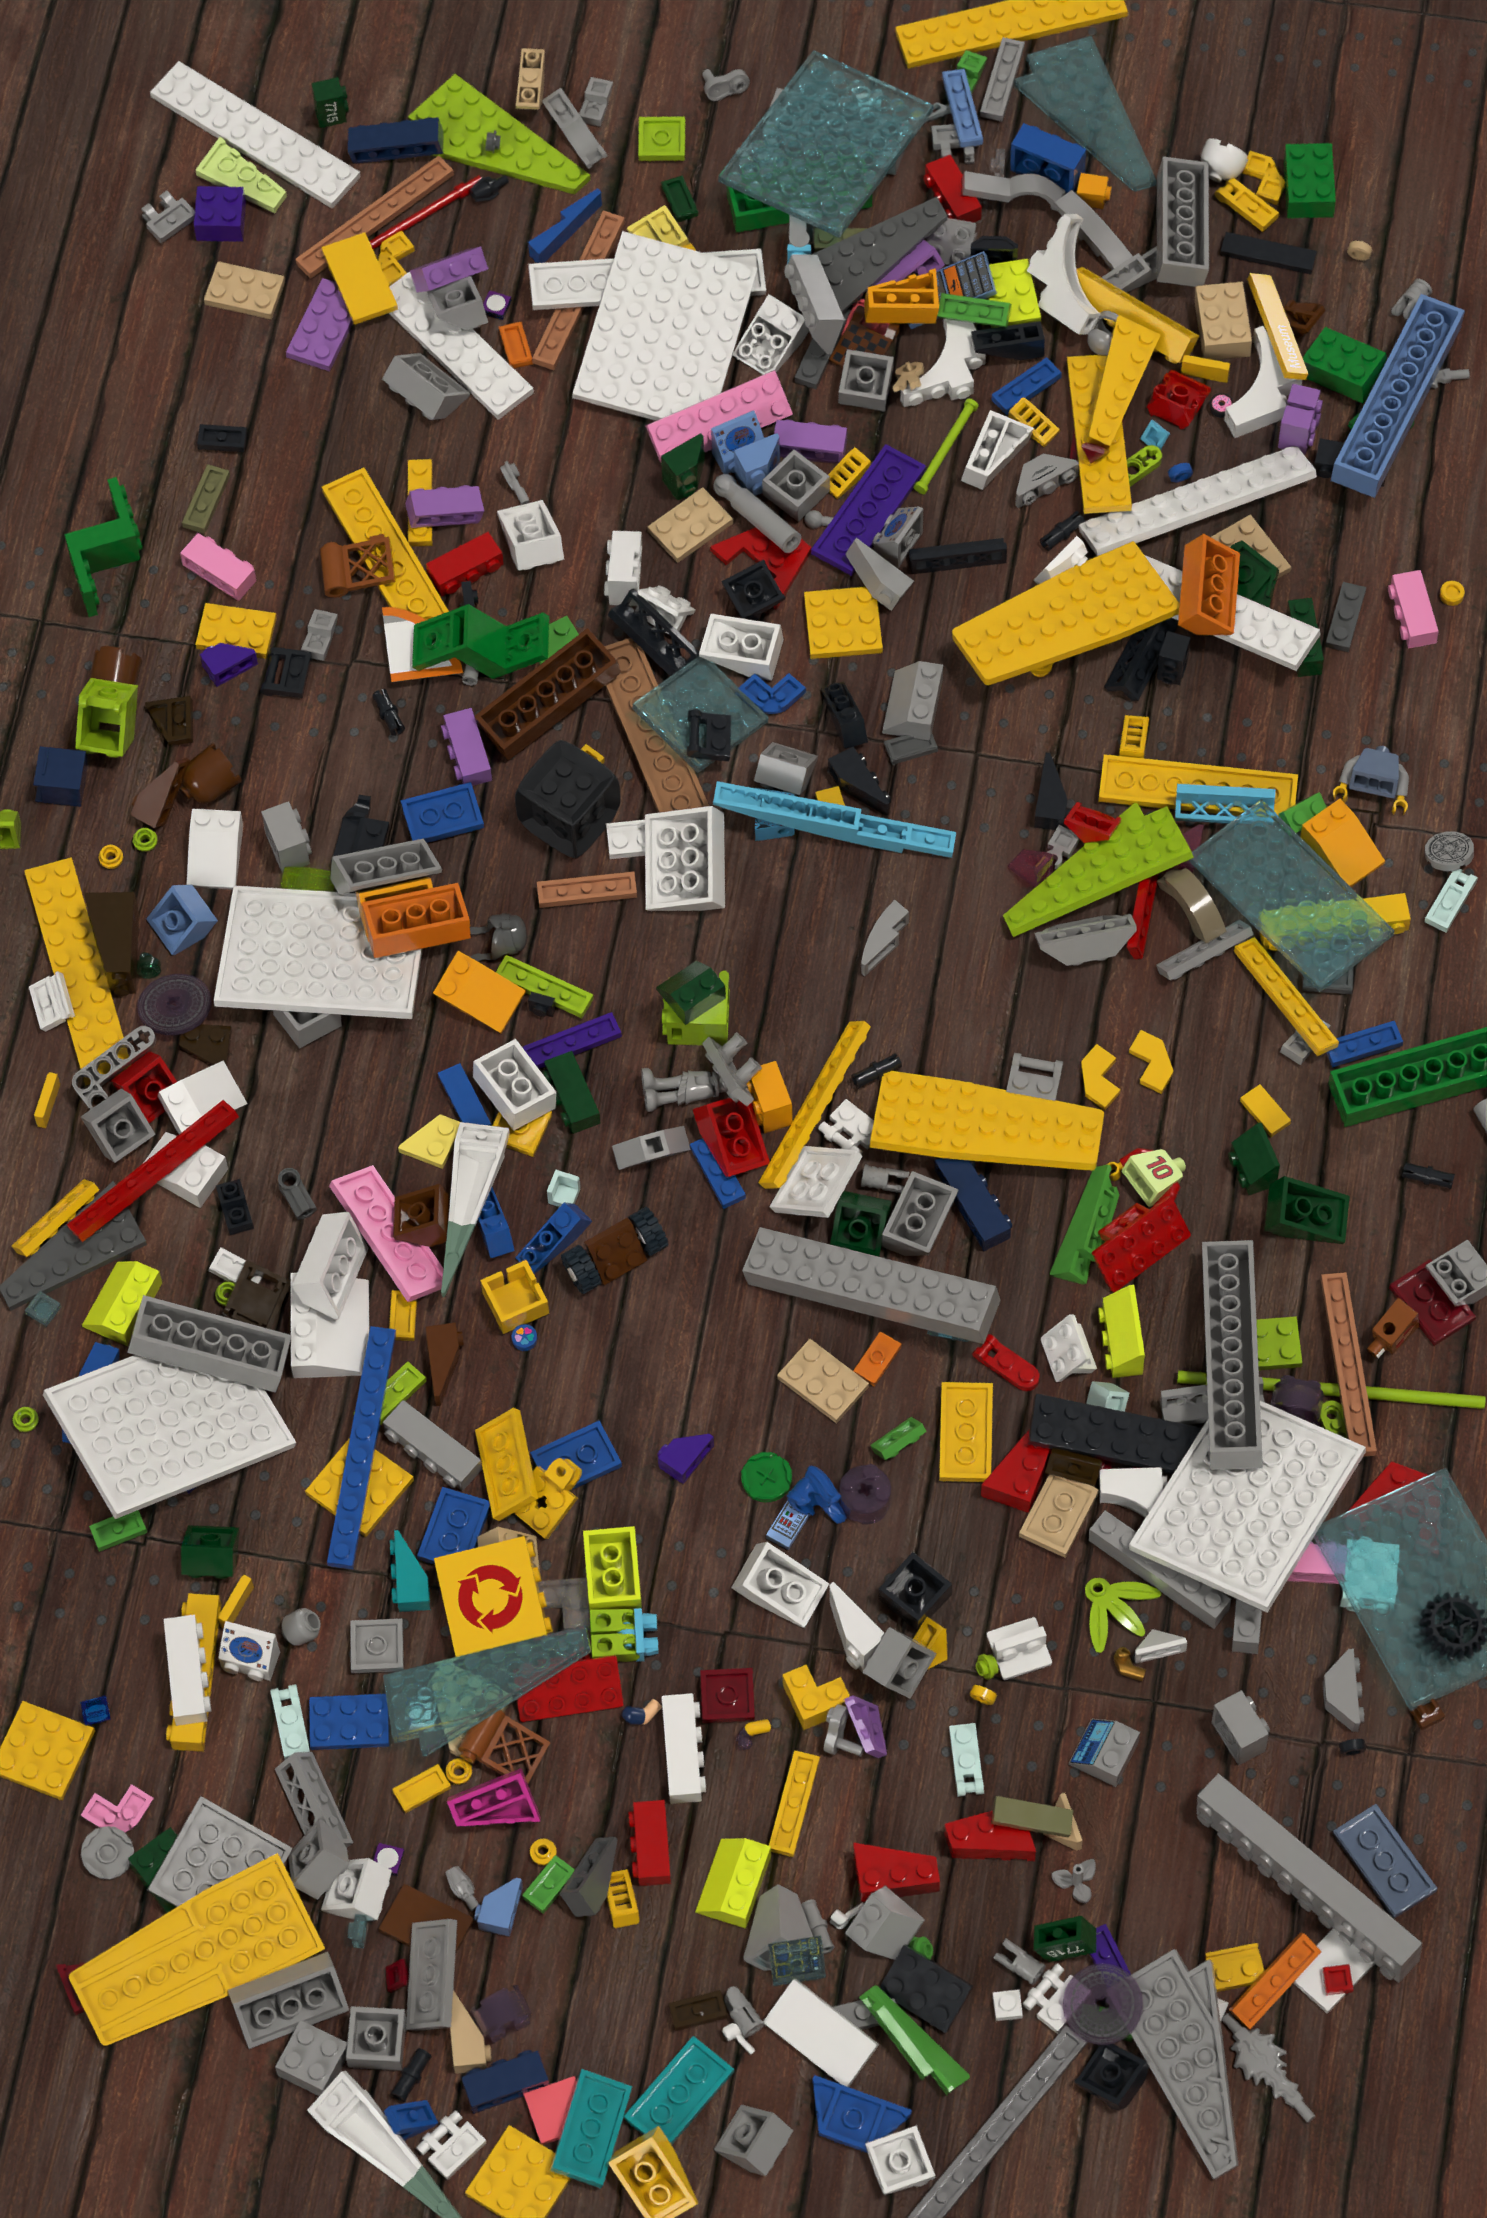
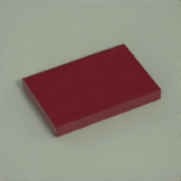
(1435, 1310)

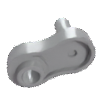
(722, 86)
(834, 1740)

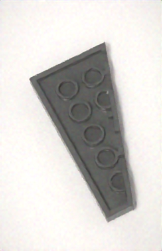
(873, 253)
(67, 1258)

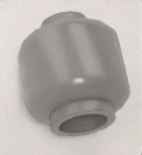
(300, 1626)

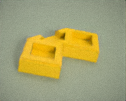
(1264, 169)
(391, 251)
(1154, 1052)
(1096, 1087)

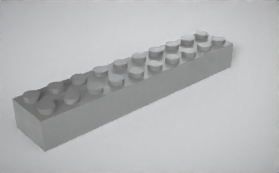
(871, 1285)
(1231, 1355)
(1308, 1879)

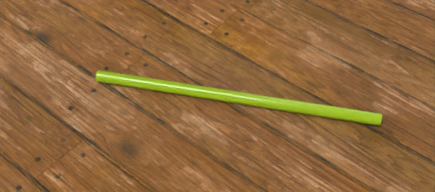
(1373, 1393)

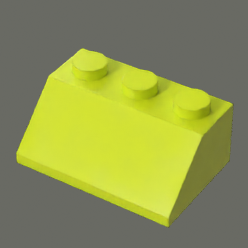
(120, 1298)
(1122, 1333)
(734, 1881)

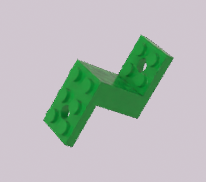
(104, 546)
(480, 641)

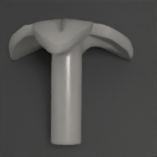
(1081, 1872)

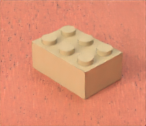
(1223, 321)

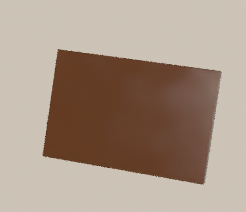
(414, 1907)

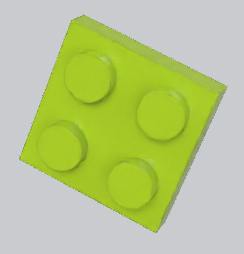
(661, 139)
(1278, 1343)

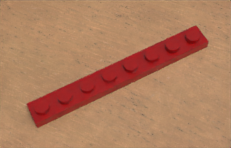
(152, 1170)

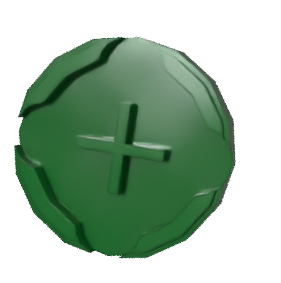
(766, 1477)

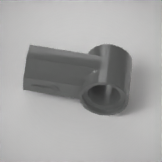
(296, 1194)

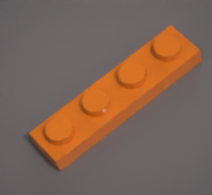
(1275, 1980)

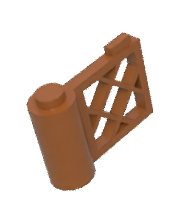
(338, 571)
(483, 1737)

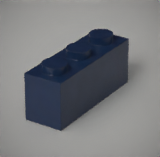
(504, 2081)

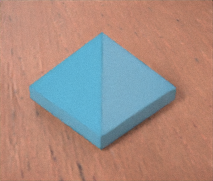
(1155, 435)

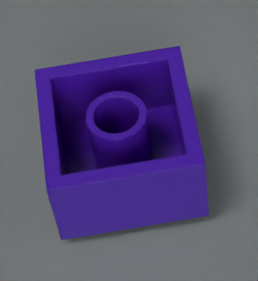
(220, 213)

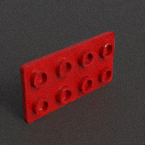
(1138, 1241)
(576, 1689)

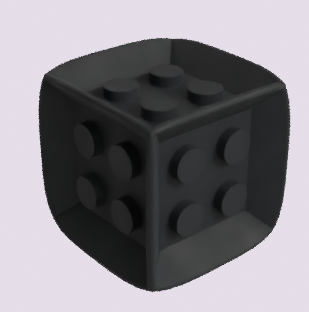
(567, 798)

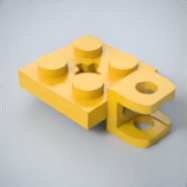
(555, 1486)

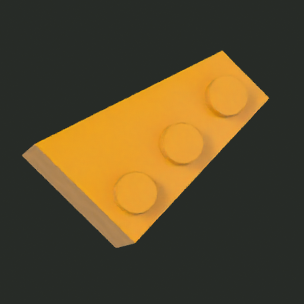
(903, 301)

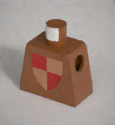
(1398, 1321)

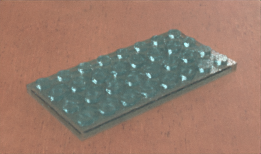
(1291, 895)

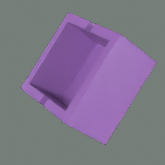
(1300, 418)

